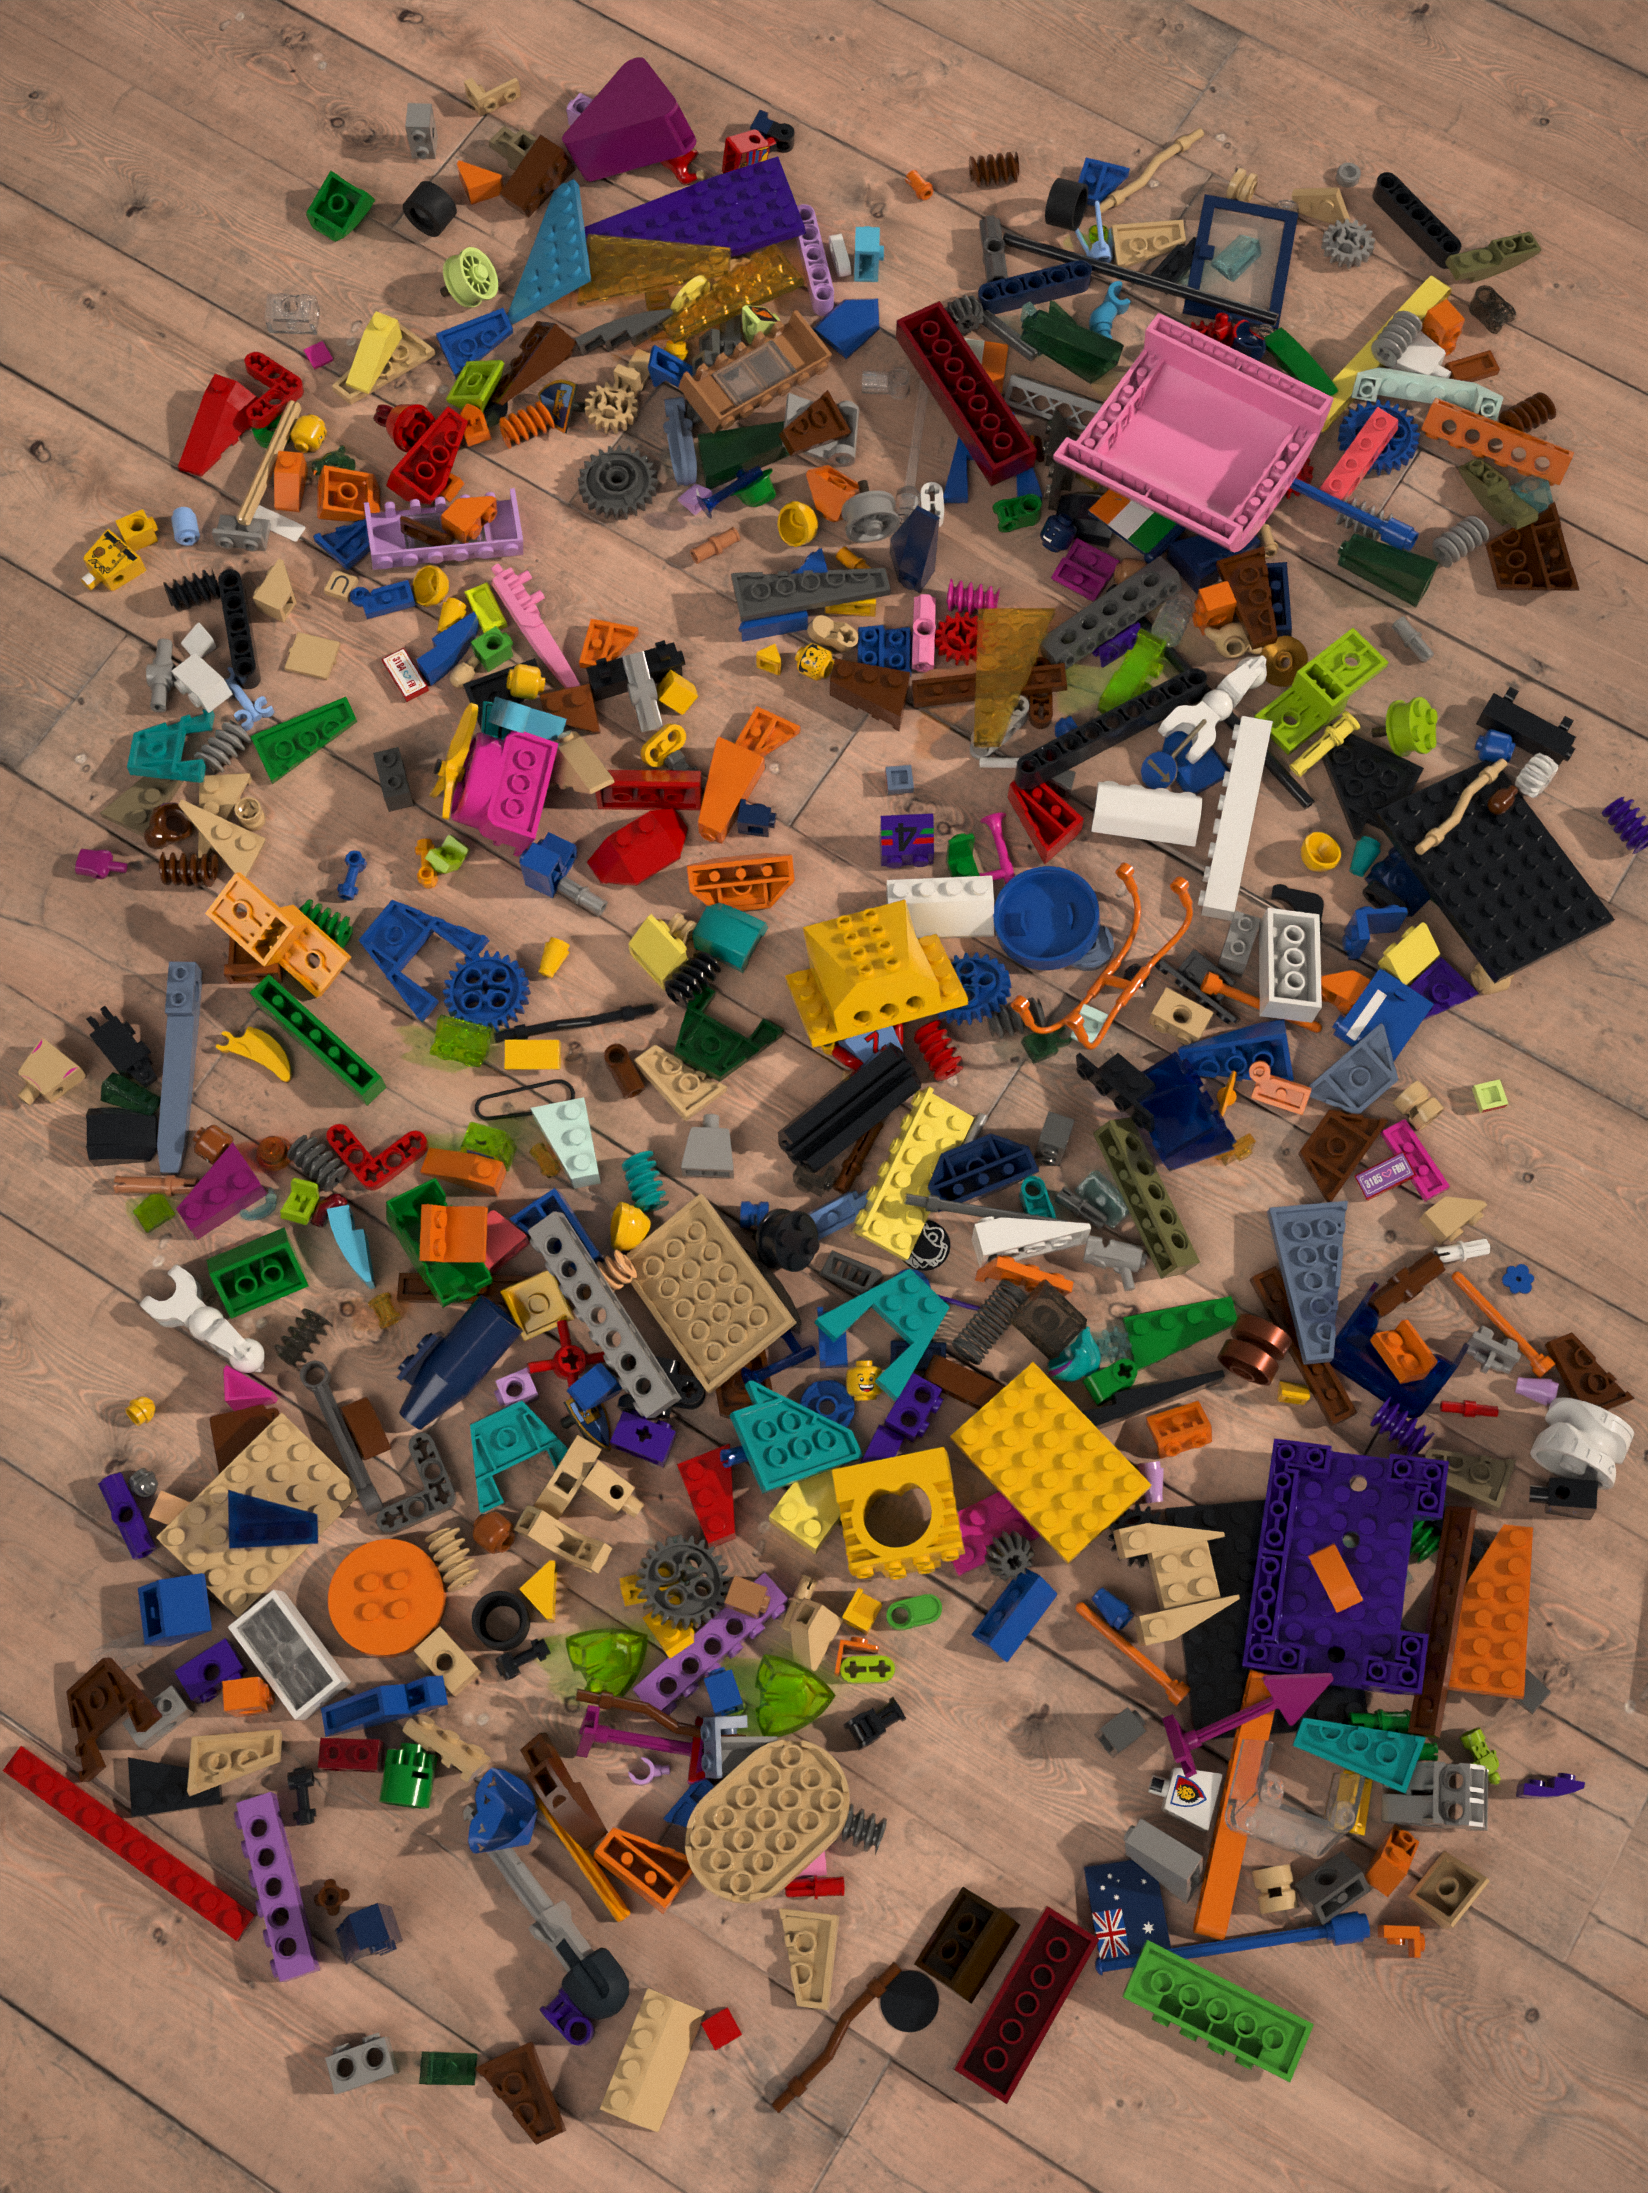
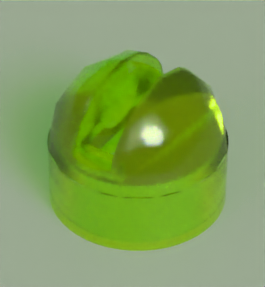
(1093, 233)

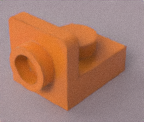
(1397, 1934)

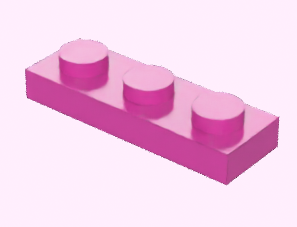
(1429, 1178)

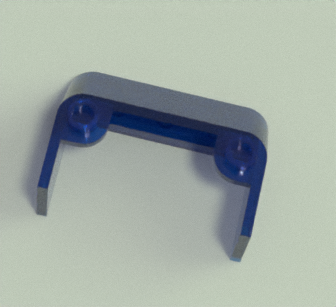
(1364, 1365)

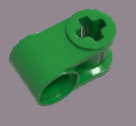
(1016, 512)
(1107, 1381)

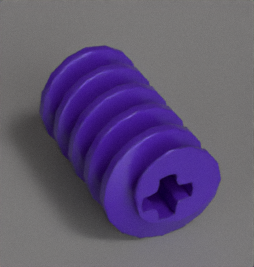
(1627, 824)
(1401, 1428)

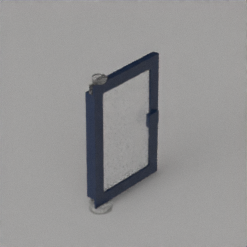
(1261, 283)

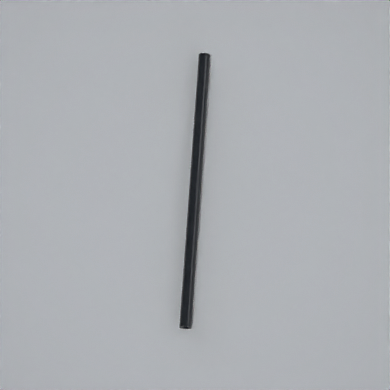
(1143, 279)
(1271, 762)

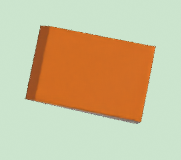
(479, 182)

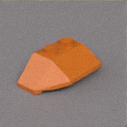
(742, 880)

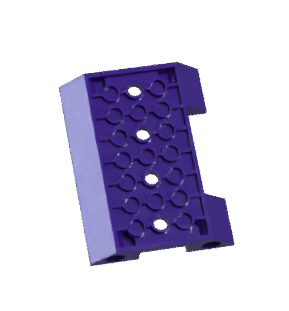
(1311, 1508)

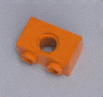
(1443, 325)
(1214, 607)
(247, 1697)

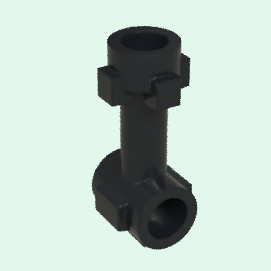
(508, 1665)
(300, 1780)

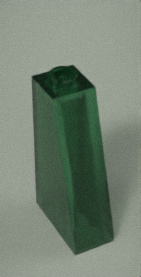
(1071, 346)
(738, 449)
(1388, 567)

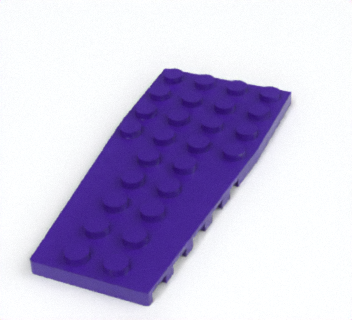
(730, 210)

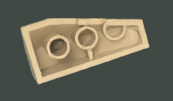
(578, 766)

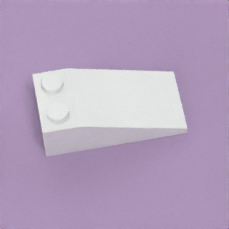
(1024, 1237)

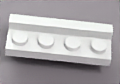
(1146, 813)

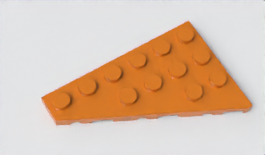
(1495, 1619)

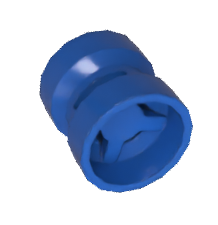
(752, 1214)

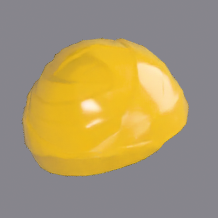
(430, 586)
(1320, 852)

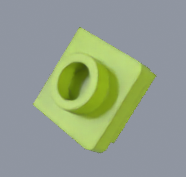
(448, 856)
(301, 1201)

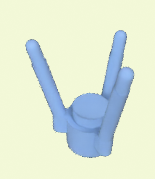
(1099, 249)

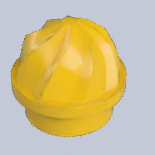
(677, 349)
(140, 1410)

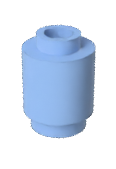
(185, 526)

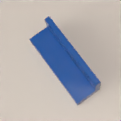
(1015, 1614)

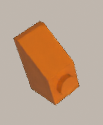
(289, 481)

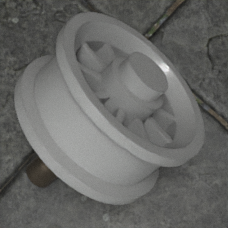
(870, 515)

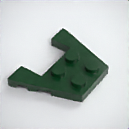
(716, 1047)

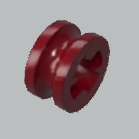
(381, 414)

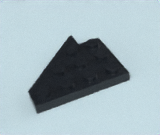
(1367, 779)

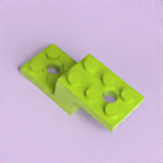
(1322, 690)

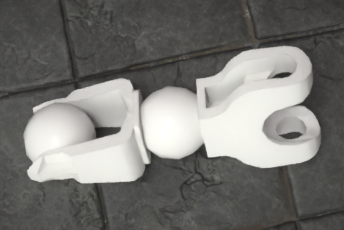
(1215, 706)
(204, 1322)

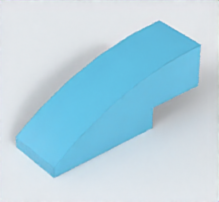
(352, 1243)

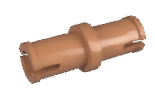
(715, 545)

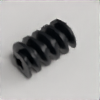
(192, 590)
(691, 977)

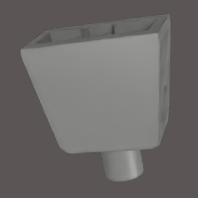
(708, 1151)

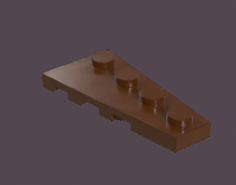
(1250, 585)

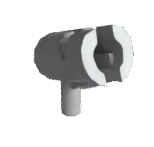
(1118, 1255)

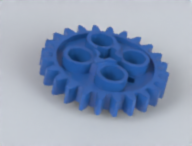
(1397, 450)
(488, 970)
(985, 986)

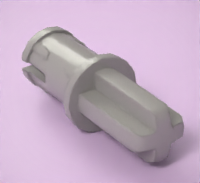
(1412, 639)
(582, 895)

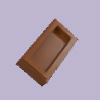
(1473, 367)

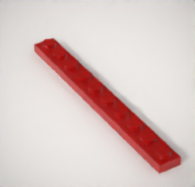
(130, 1843)

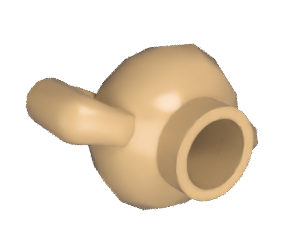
(1231, 640)

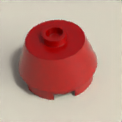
(407, 424)

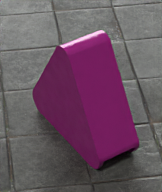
(628, 125)

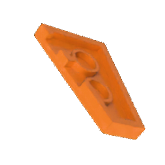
(1026, 1275)

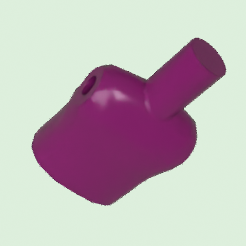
(97, 864)

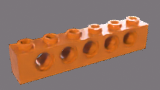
(1511, 438)

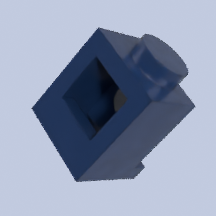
(755, 819)

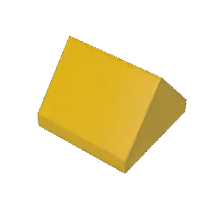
(769, 660)

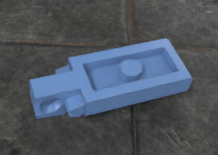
(838, 1212)

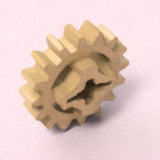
(611, 407)

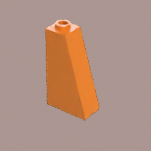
(730, 779)

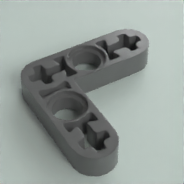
(427, 1497)

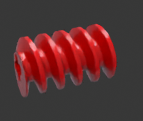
(936, 1051)

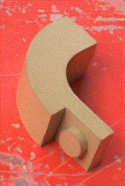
(562, 1540)

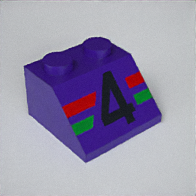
(906, 840)

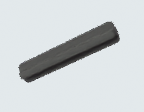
(1008, 335)

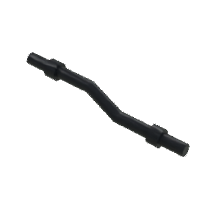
(522, 1032)

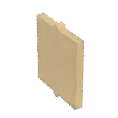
(312, 656)

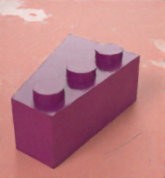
(221, 1193)

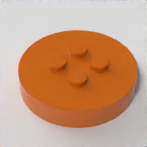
(386, 1598)

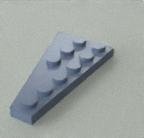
(1310, 1261)

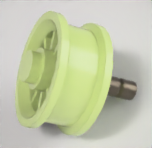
(469, 278)

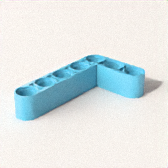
(526, 719)

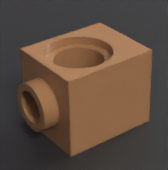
(747, 1597)

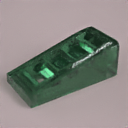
(129, 1095)

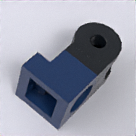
(782, 133)

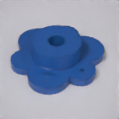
(1525, 1279)

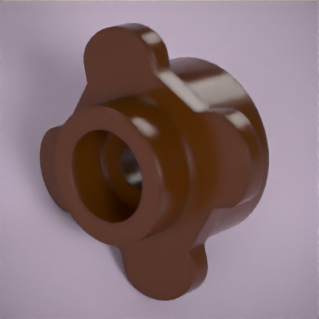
(332, 1906)

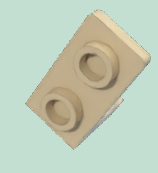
(489, 101)
(635, 373)

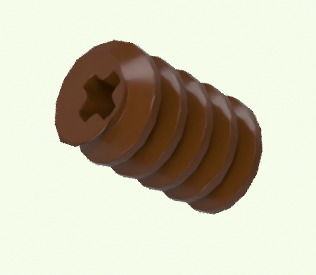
(994, 168)
(1529, 413)
(188, 871)

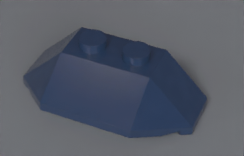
(981, 1169)

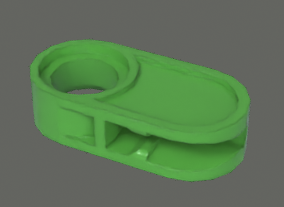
(920, 1610)

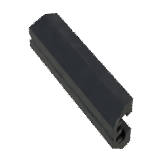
(850, 1109)

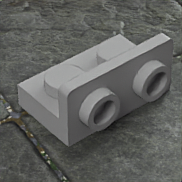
(232, 534)

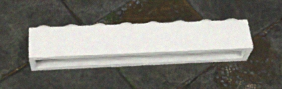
(1236, 818)

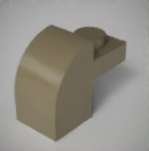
(511, 145)

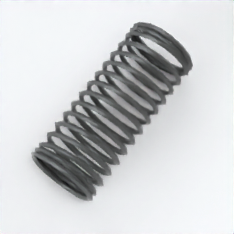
(969, 1345)

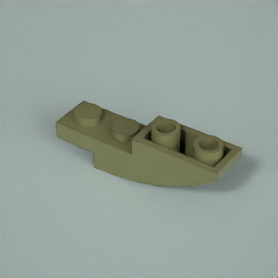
(1496, 258)
(1495, 496)

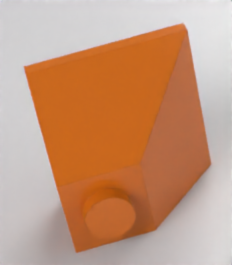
(830, 491)

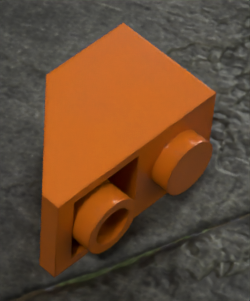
(468, 516)
(1343, 989)
(1391, 1860)

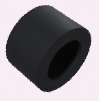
(1066, 204)
(429, 208)
(486, 1605)

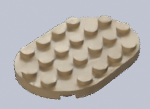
(767, 1821)

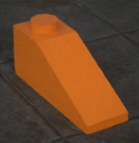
(465, 1170)

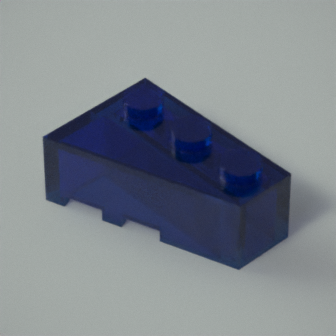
(268, 1524)

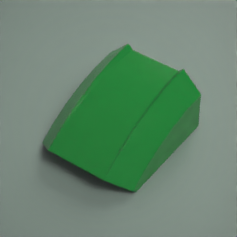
(338, 207)

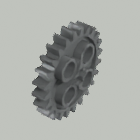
(673, 1558)

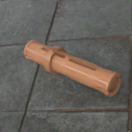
(156, 1185)

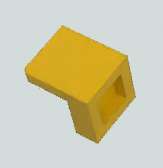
(676, 692)
(861, 1612)

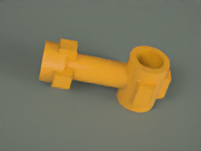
(426, 874)

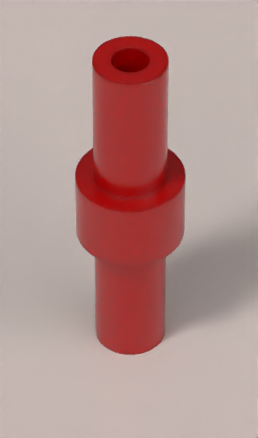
(1469, 1409)

